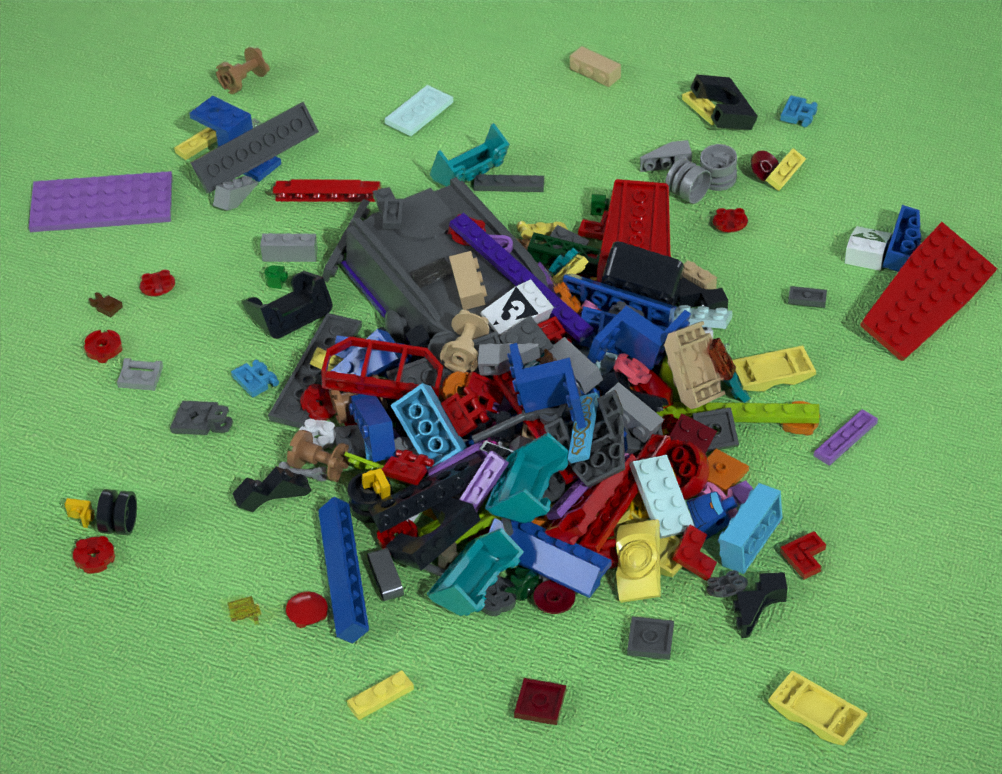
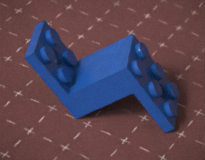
(230, 123)
(635, 337)
(546, 385)

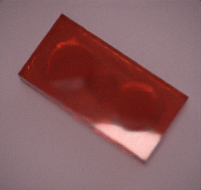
(722, 359)

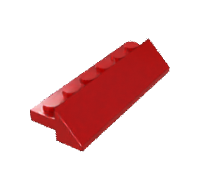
(325, 190)
(584, 511)

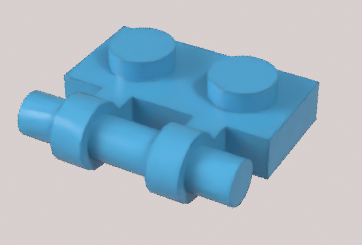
(794, 111)
(249, 379)

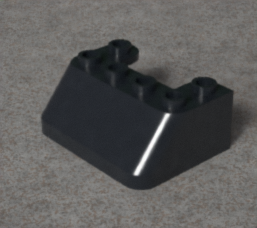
(644, 272)

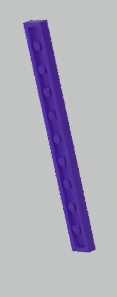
(518, 274)

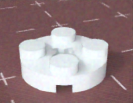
(323, 428)

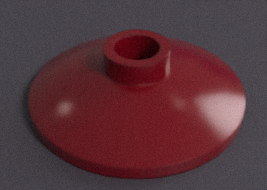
(763, 164)
(553, 597)

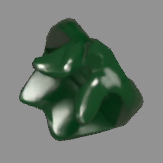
(524, 582)

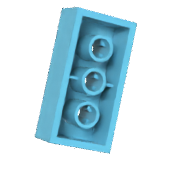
(418, 426)
(750, 528)

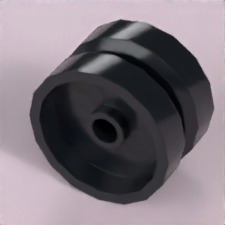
(362, 498)
(116, 512)

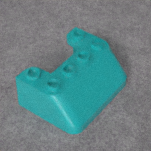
(473, 162)
(526, 478)
(473, 571)

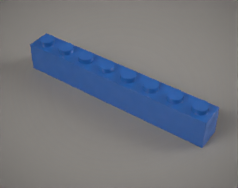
(343, 570)

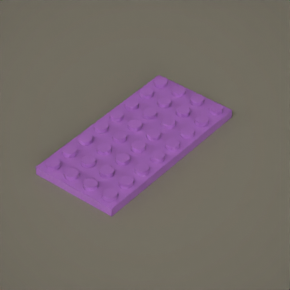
(101, 201)

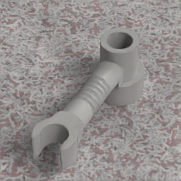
(316, 473)

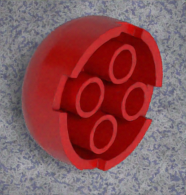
(689, 465)

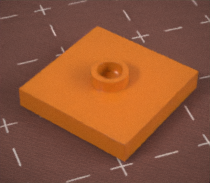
(725, 470)

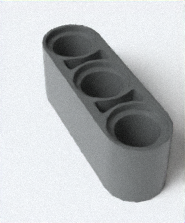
(385, 574)

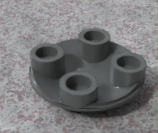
(395, 326)
(726, 585)

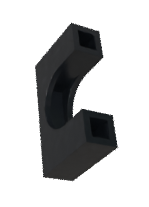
(735, 111)
(418, 552)

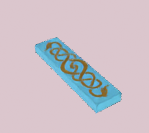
(582, 438)

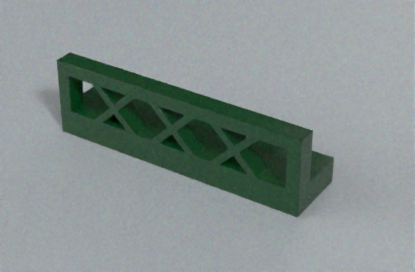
(547, 254)

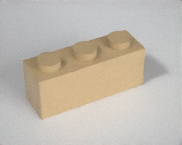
(595, 66)
(468, 280)

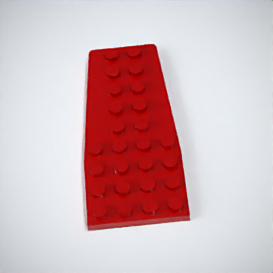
(637, 217)
(927, 292)

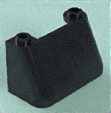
(302, 306)

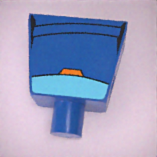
(711, 512)

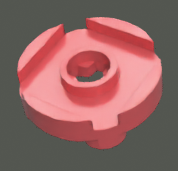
(634, 369)

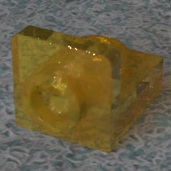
(244, 608)

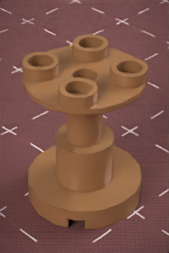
(232, 76)
(341, 402)
(306, 451)

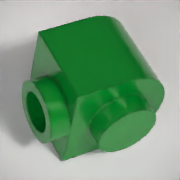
(599, 204)
(275, 276)

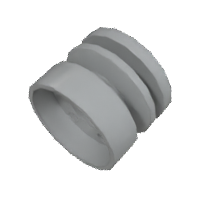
(722, 164)
(688, 180)

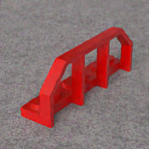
(371, 385)

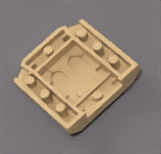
(692, 367)

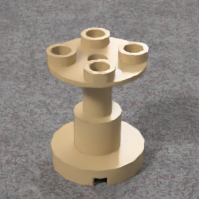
(461, 354)

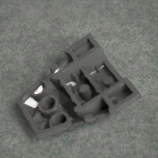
(607, 444)

